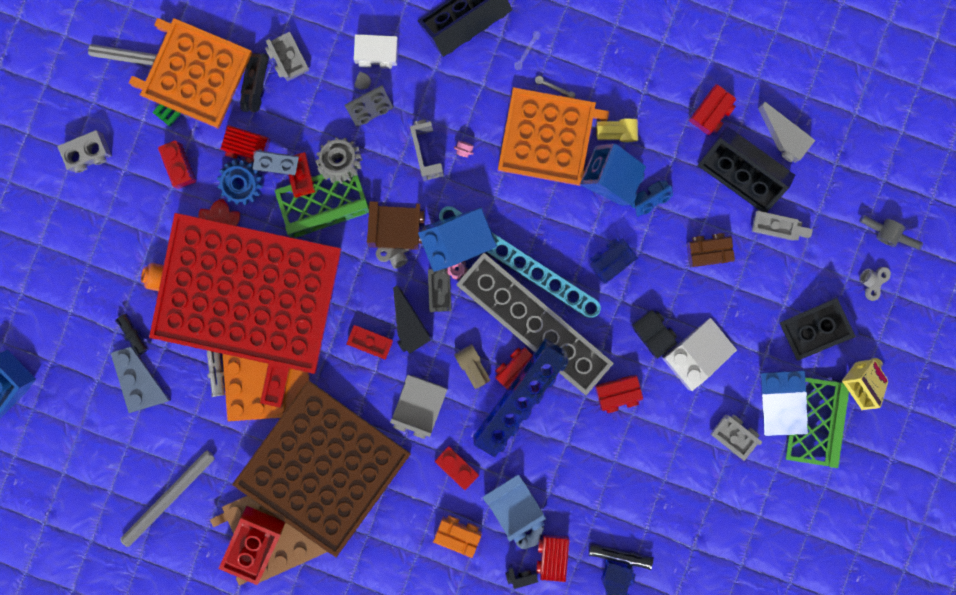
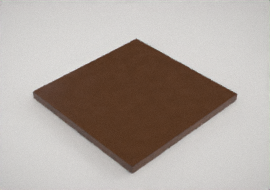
(321, 468)

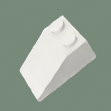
(699, 354)

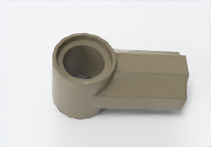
(470, 363)

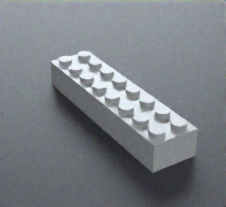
(533, 321)

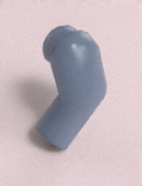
(531, 539)

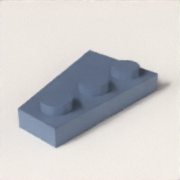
(136, 381)

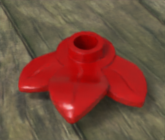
(220, 213)

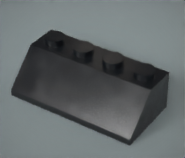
(460, 20)
(746, 170)

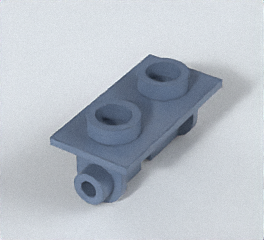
(275, 162)

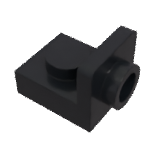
(524, 578)

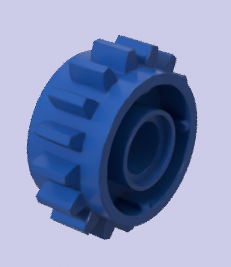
(232, 189)

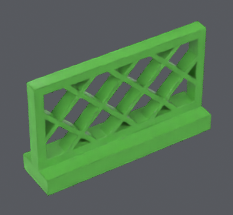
(326, 218)
(835, 429)

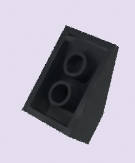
(409, 326)
(820, 328)

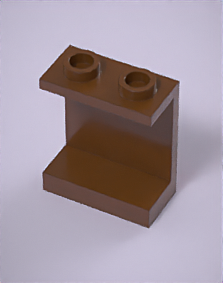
(394, 226)

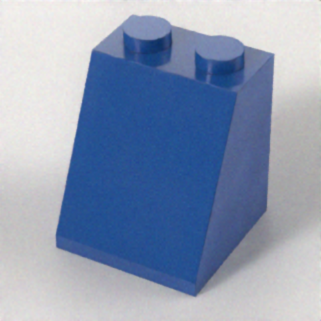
(613, 174)

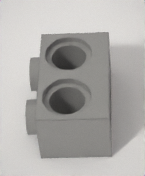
(84, 147)

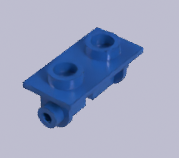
(660, 193)

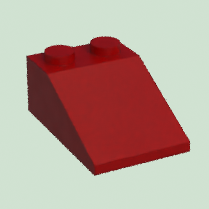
(252, 545)

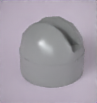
(363, 81)

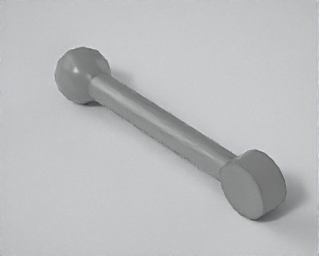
(539, 80)

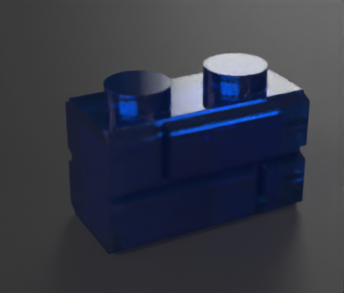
(612, 261)

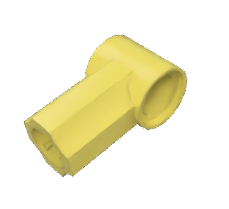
(623, 130)

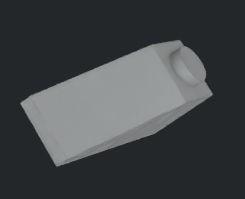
(787, 136)

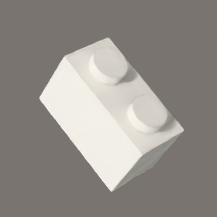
(376, 51)

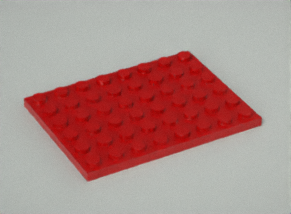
(245, 293)

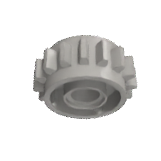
(346, 168)

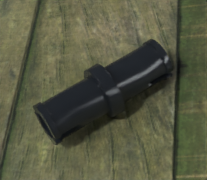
(132, 334)

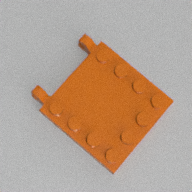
(194, 72)
(547, 136)
(244, 389)

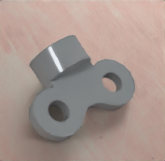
(395, 256)
(873, 281)

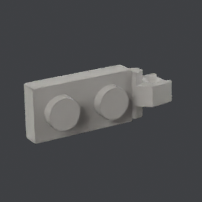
(779, 226)

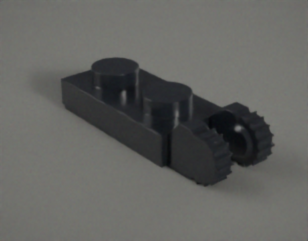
(253, 82)

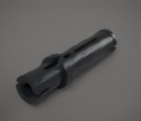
(621, 556)

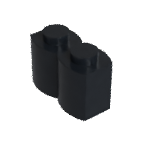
(654, 333)

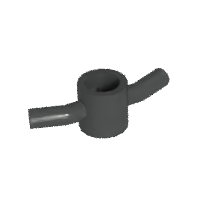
(891, 232)

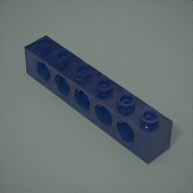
(545, 354)

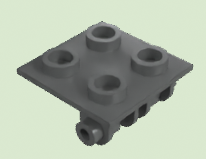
(369, 106)

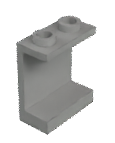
(429, 172)
(418, 406)

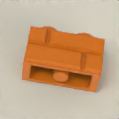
(458, 536)

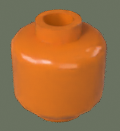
(152, 276)

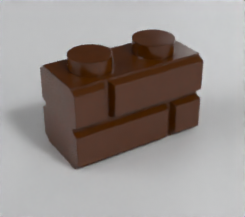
(710, 251)

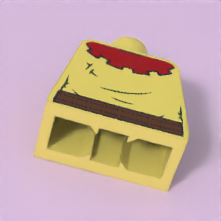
(867, 383)

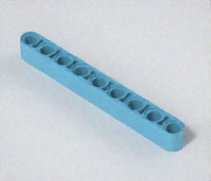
(548, 275)

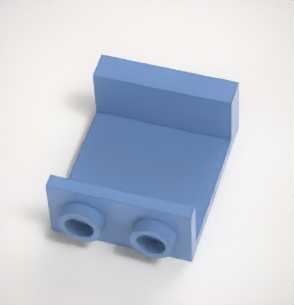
(515, 508)

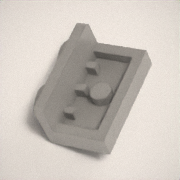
(287, 55)
(735, 436)

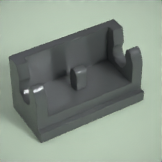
(439, 291)

